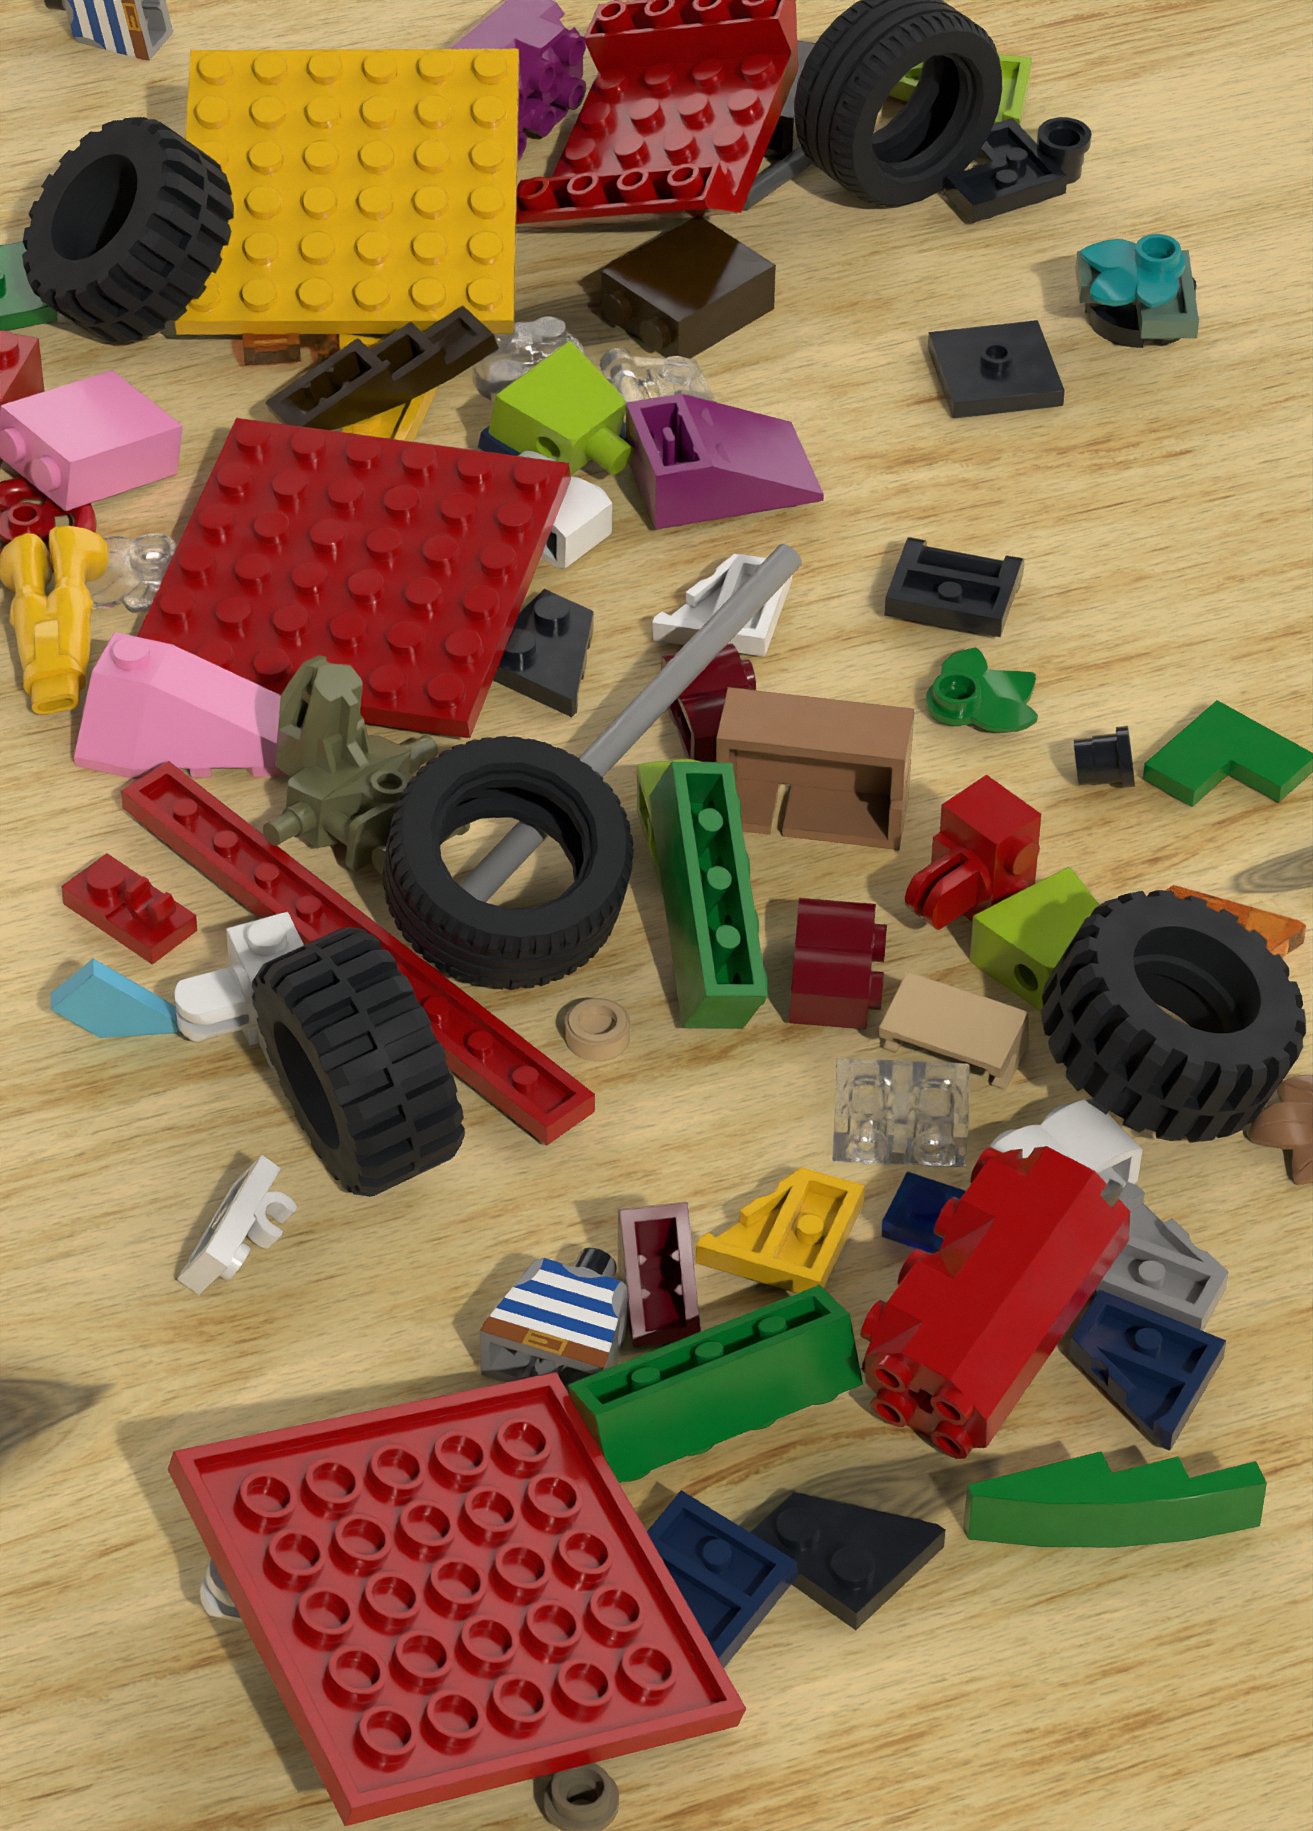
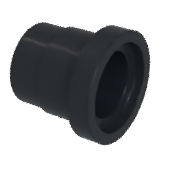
(1065, 143)
(1105, 759)

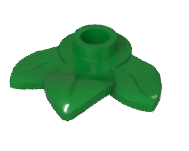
(981, 696)

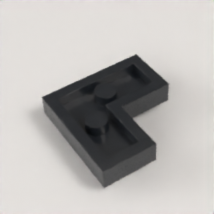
(1008, 177)

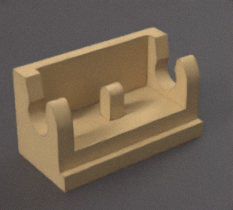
(957, 1026)

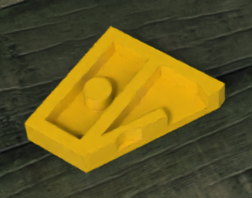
(790, 1234)

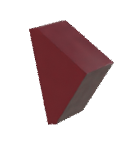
(659, 1273)

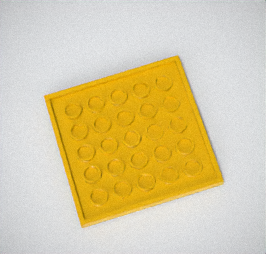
(359, 188)

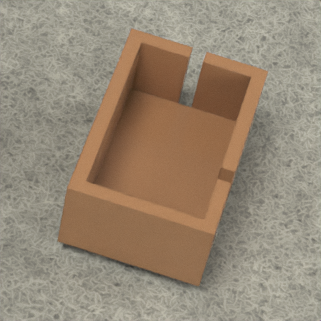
(839, 756)

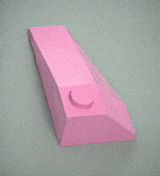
(168, 705)

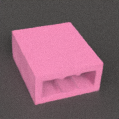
(89, 440)

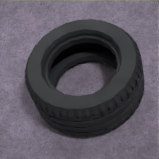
(935, 131)
(524, 783)

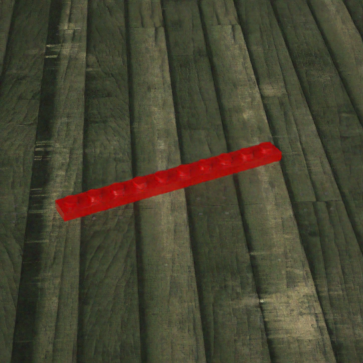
(272, 882)

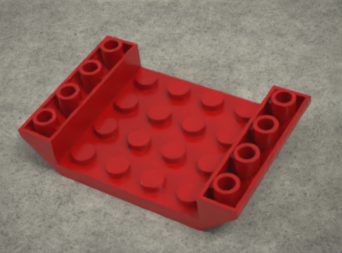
(672, 114)

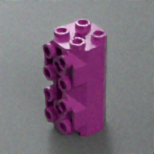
(547, 59)

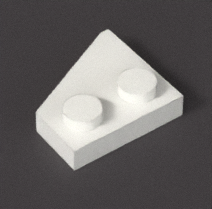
(710, 595)

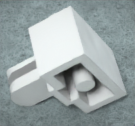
(222, 998)

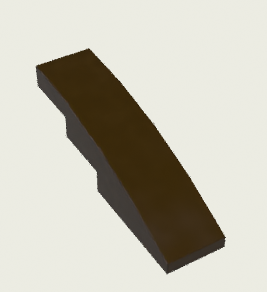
(371, 381)

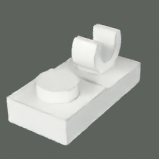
(240, 1214)

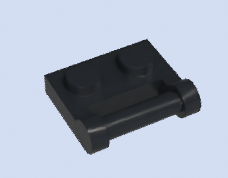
(953, 588)

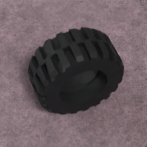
(128, 229)
(358, 1061)
(1143, 1061)

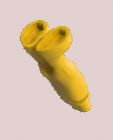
(54, 628)

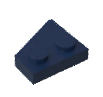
(1146, 1363)
(721, 1571)

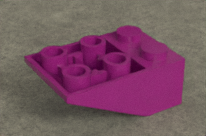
(714, 460)

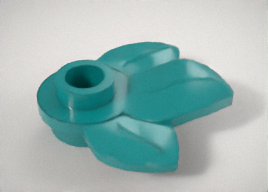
(1135, 270)

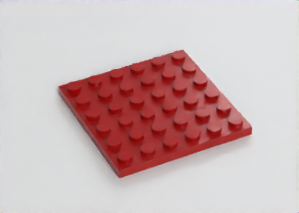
(363, 556)
(452, 1595)

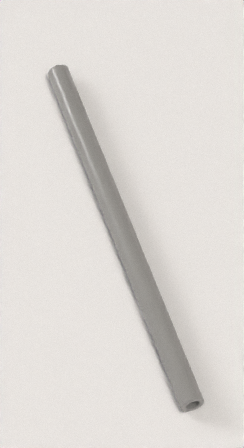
(645, 708)

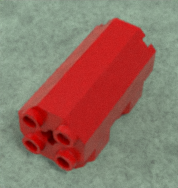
(995, 1297)

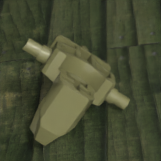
(340, 776)

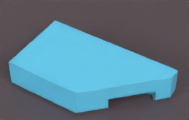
(112, 1004)

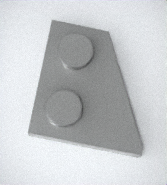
(1164, 1267)

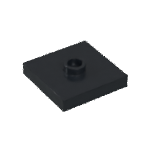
(995, 369)

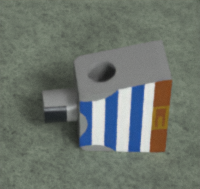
(118, 26)
(558, 1321)

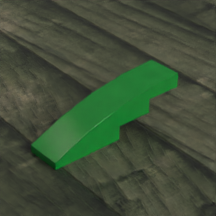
(1090, 1506)

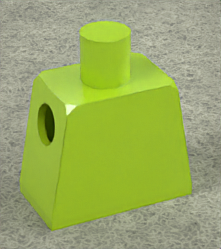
(564, 413)
(1029, 932)

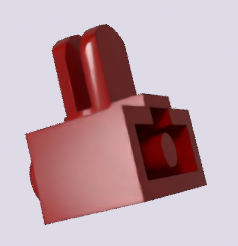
(979, 856)

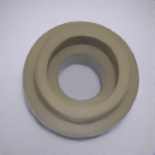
(586, 1783)

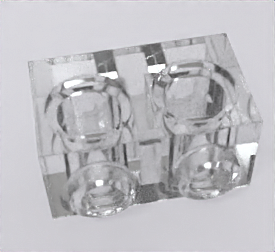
(901, 1112)

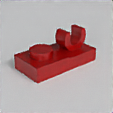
(129, 908)

